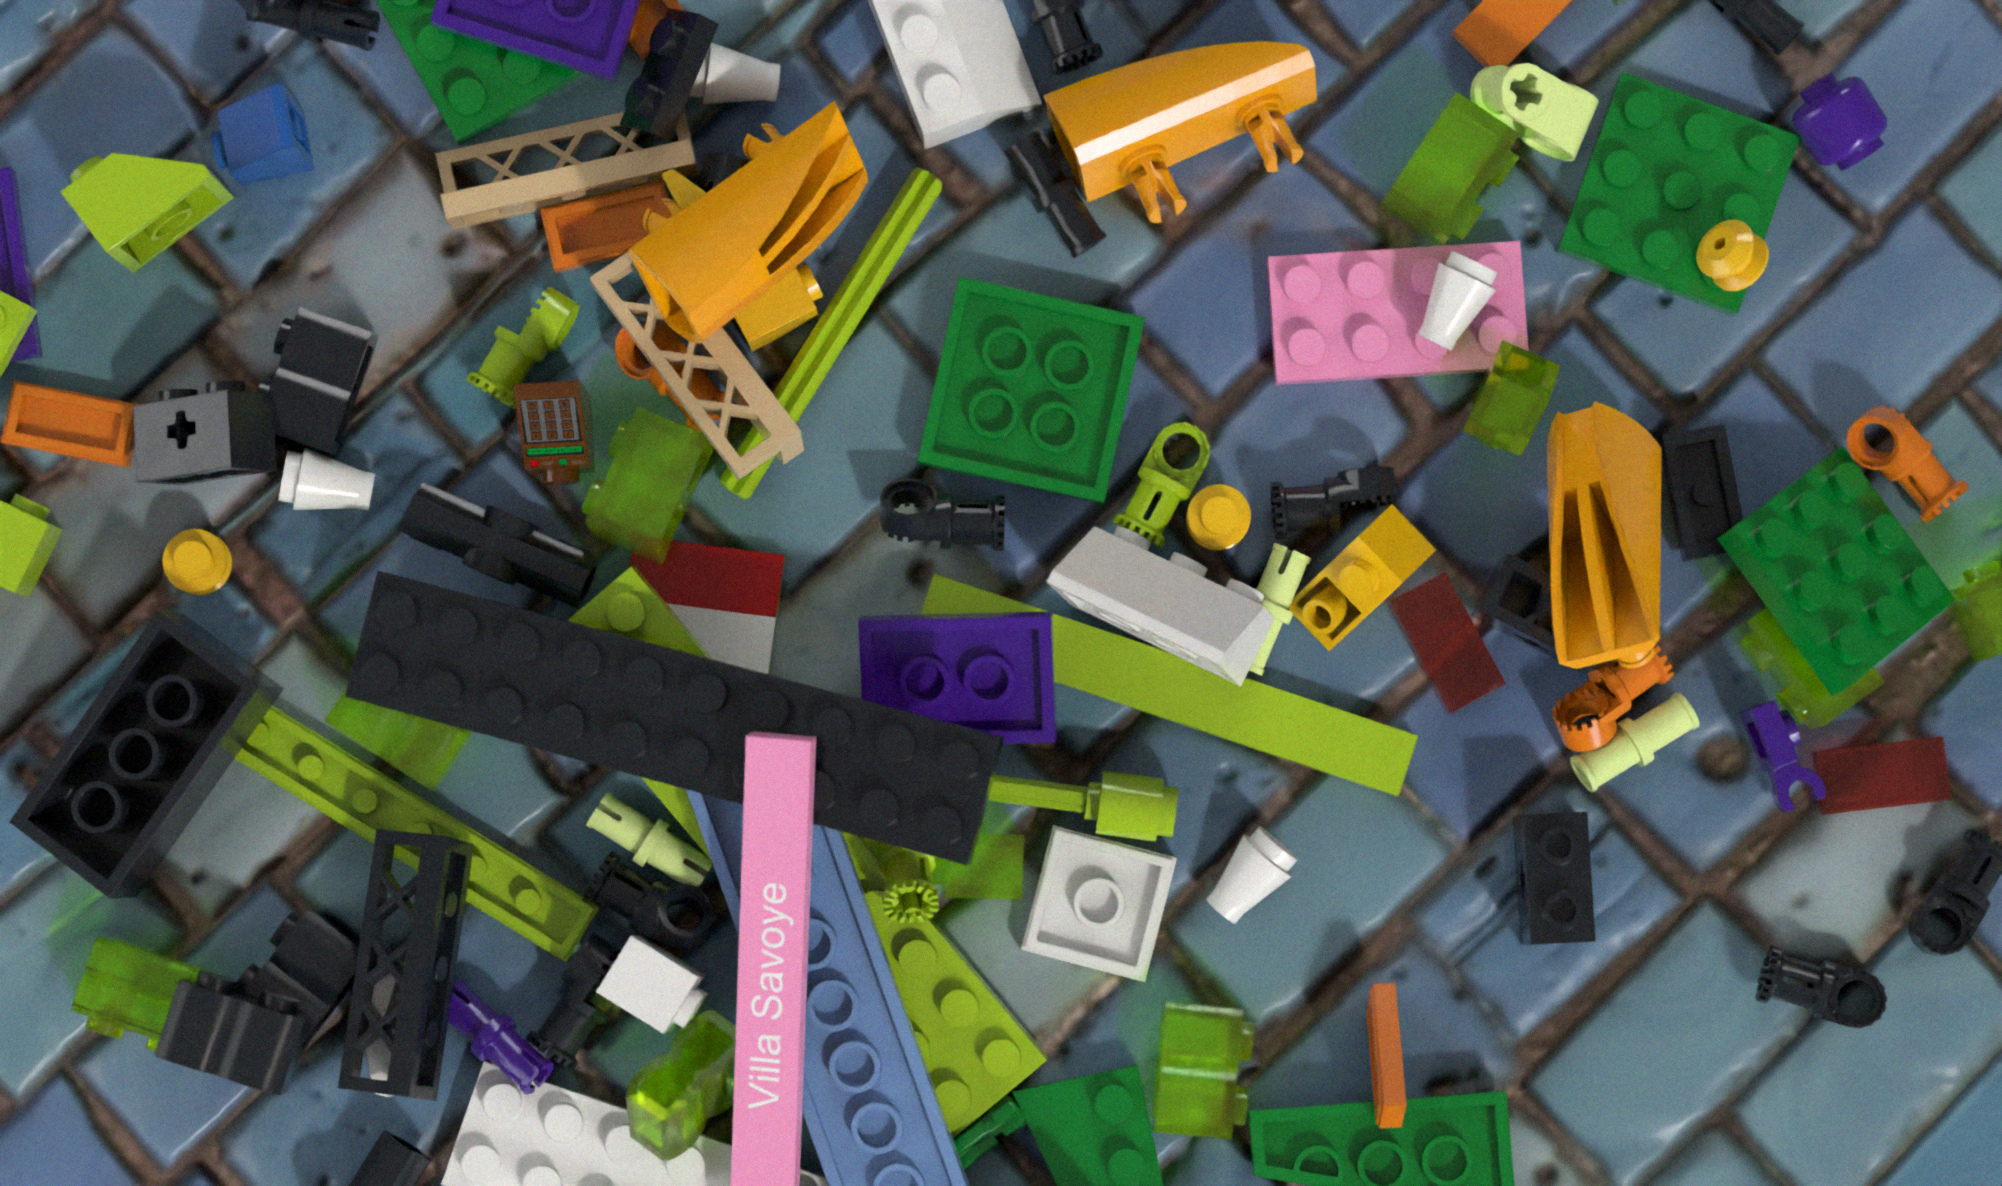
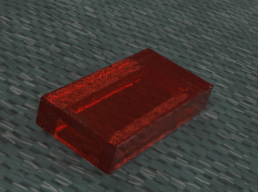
(1446, 643)
(1883, 775)

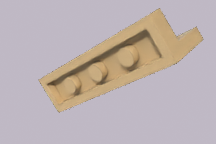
(518, 195)
(729, 365)

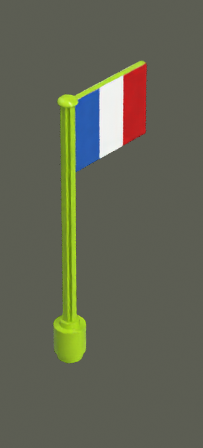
(732, 610)

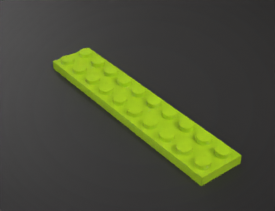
(962, 1027)

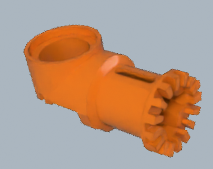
(665, 339)
(1908, 463)
(1608, 696)

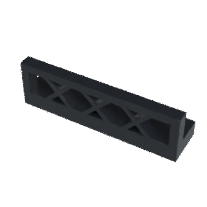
(428, 965)

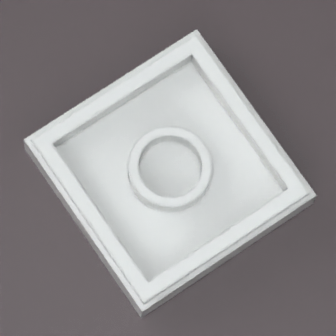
(1098, 903)

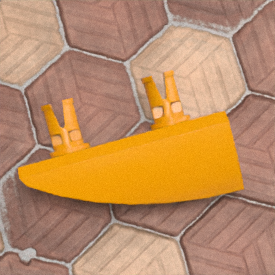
(1176, 105)
(751, 226)
(1604, 537)

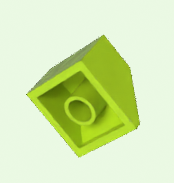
(142, 203)

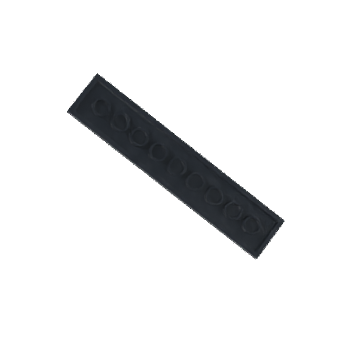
(668, 713)

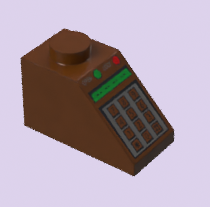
(555, 430)

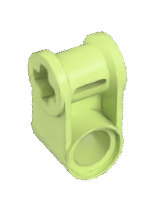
(1537, 105)

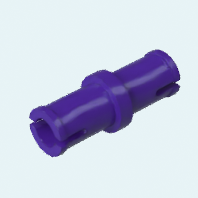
(496, 1040)

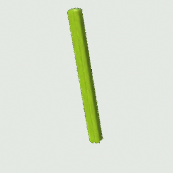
(844, 312)

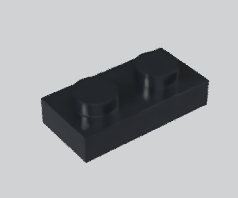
(669, 73)
(1700, 489)

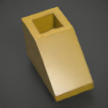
(1361, 577)

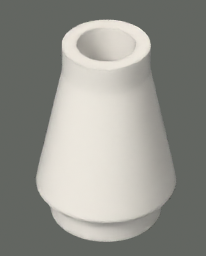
(735, 77)
(1456, 298)
(324, 483)
(1253, 872)

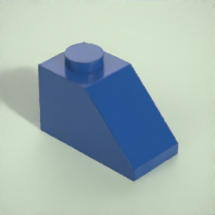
(263, 137)

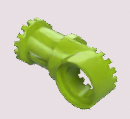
(515, 354)
(1166, 481)
(908, 882)

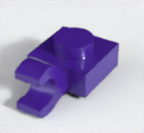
(1773, 740)

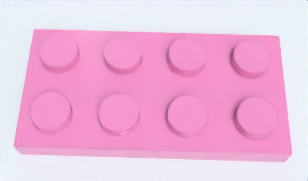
(1364, 309)

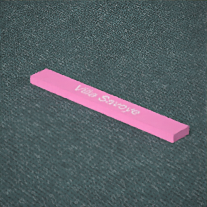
(773, 959)

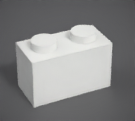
(654, 985)

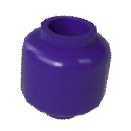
(1839, 121)

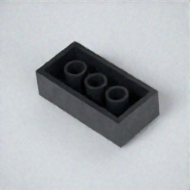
(146, 755)

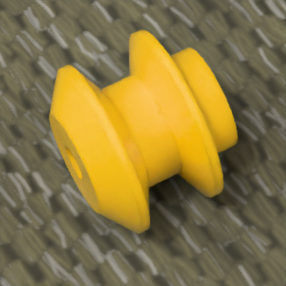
(1732, 255)
(1218, 517)
(197, 562)

